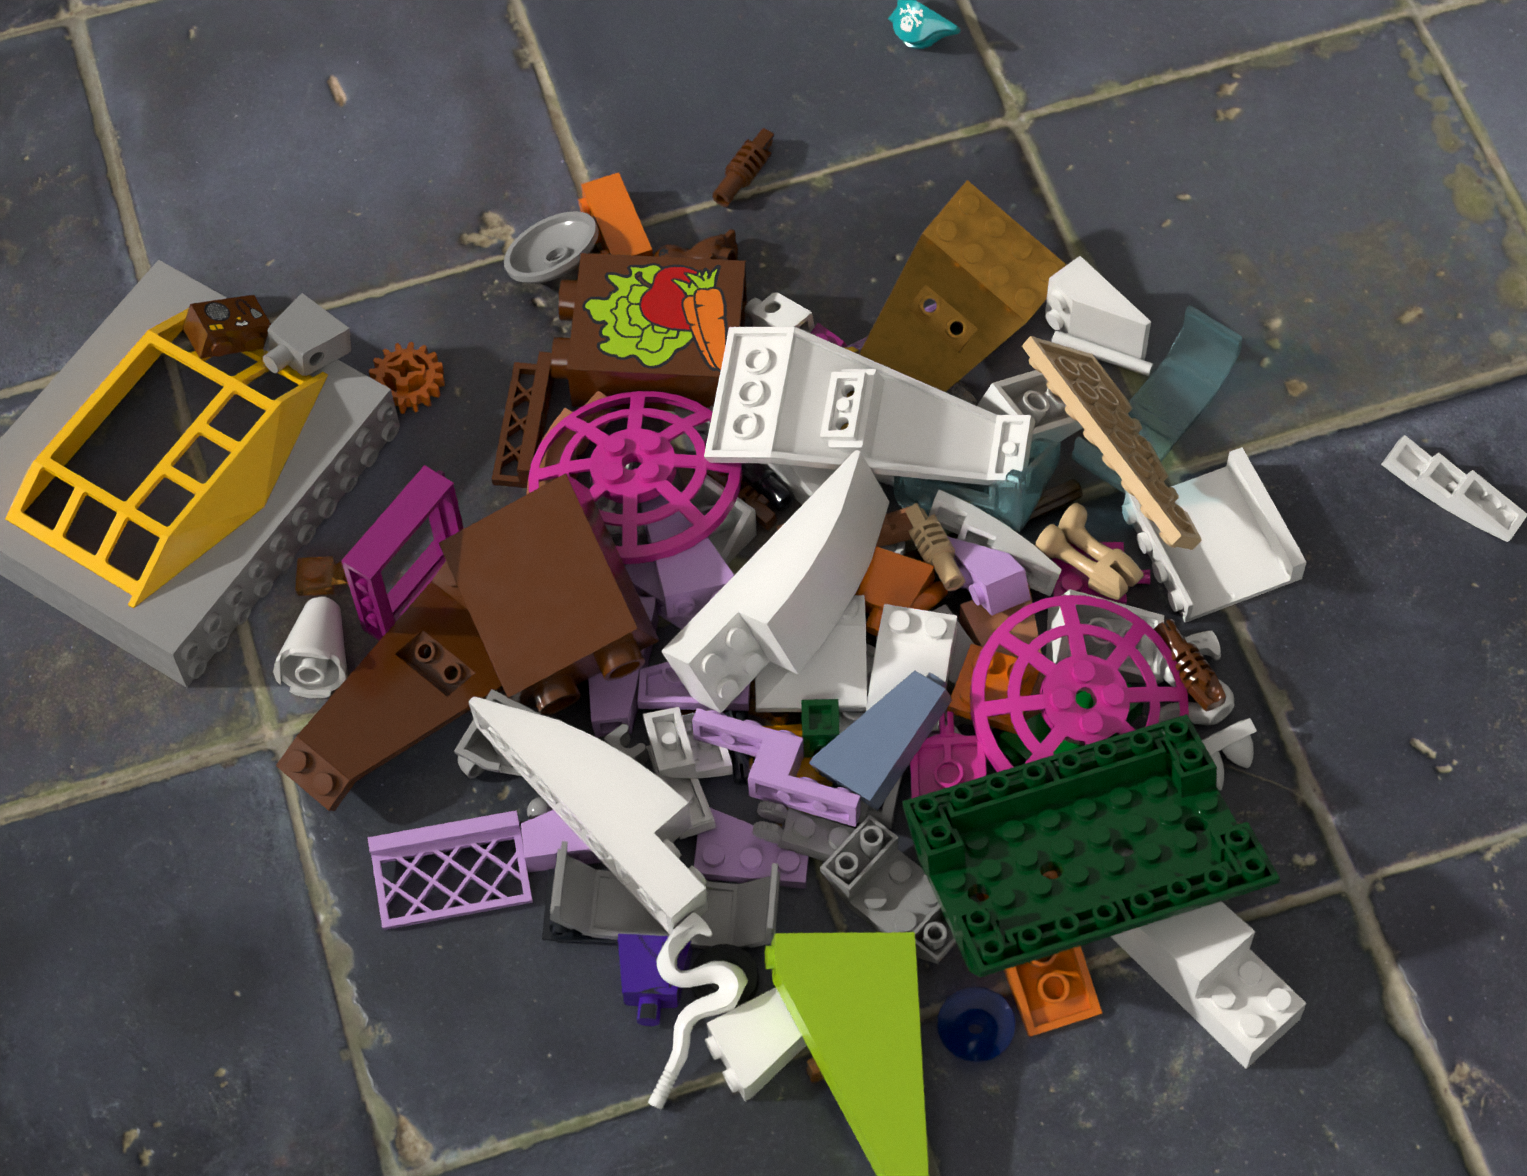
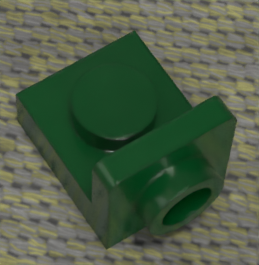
(819, 724)

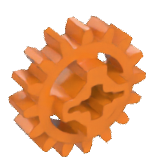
(407, 375)

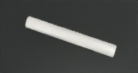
(1104, 354)

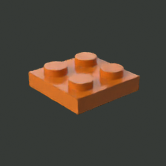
(995, 686)

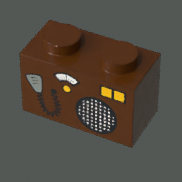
(226, 326)

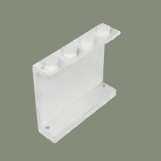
(1241, 547)

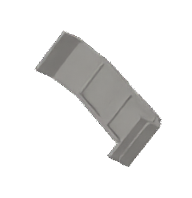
(603, 907)

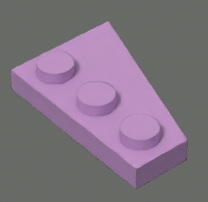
(663, 689)
(739, 856)

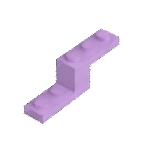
(776, 766)

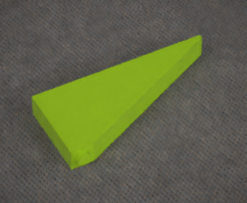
(862, 1025)

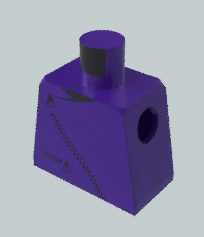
(641, 979)

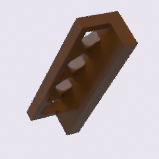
(532, 425)

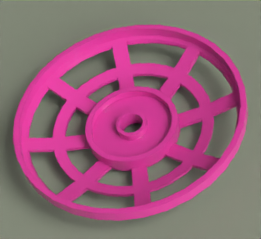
(651, 478)
(1066, 678)

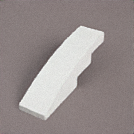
(1450, 488)
(984, 530)

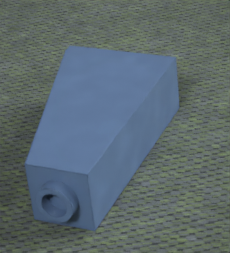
(884, 739)

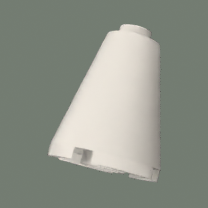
(314, 651)

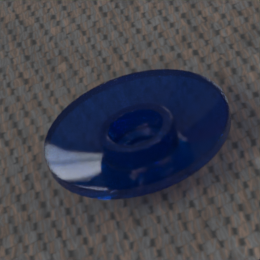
(977, 1007)

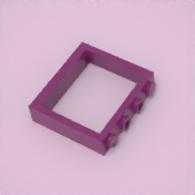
(424, 496)

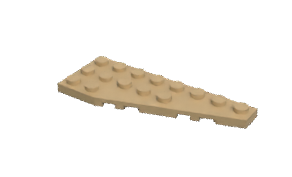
(1103, 413)

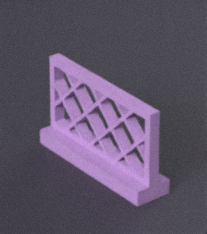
(441, 839)

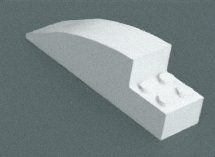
(787, 593)
(607, 801)
(1216, 977)

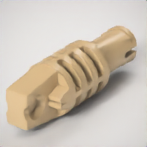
(934, 546)

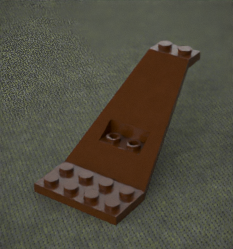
(394, 695)

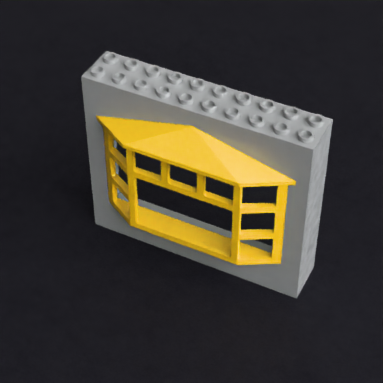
(237, 525)

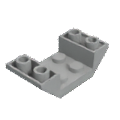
(889, 889)

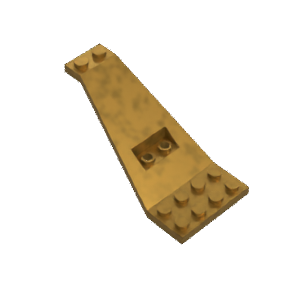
(978, 273)

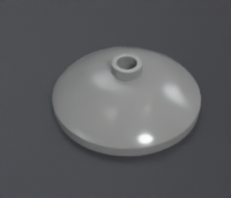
(551, 247)

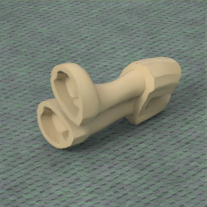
(1114, 567)

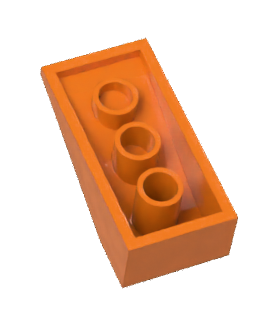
(1052, 988)

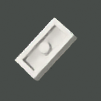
(1235, 744)

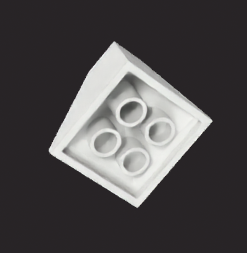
(832, 673)

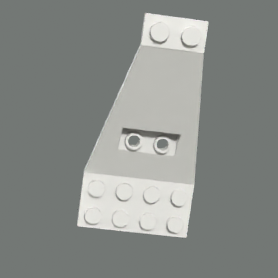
(787, 401)

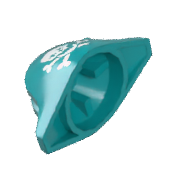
(919, 25)

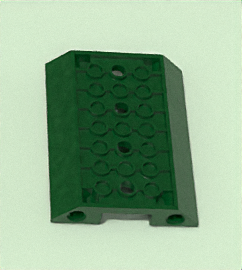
(1071, 819)

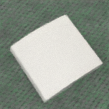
(678, 752)

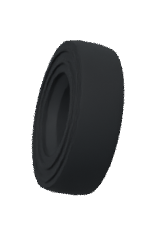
(734, 955)

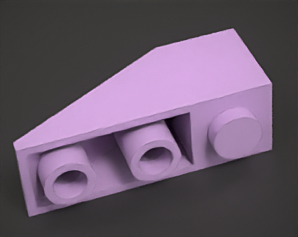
(991, 576)

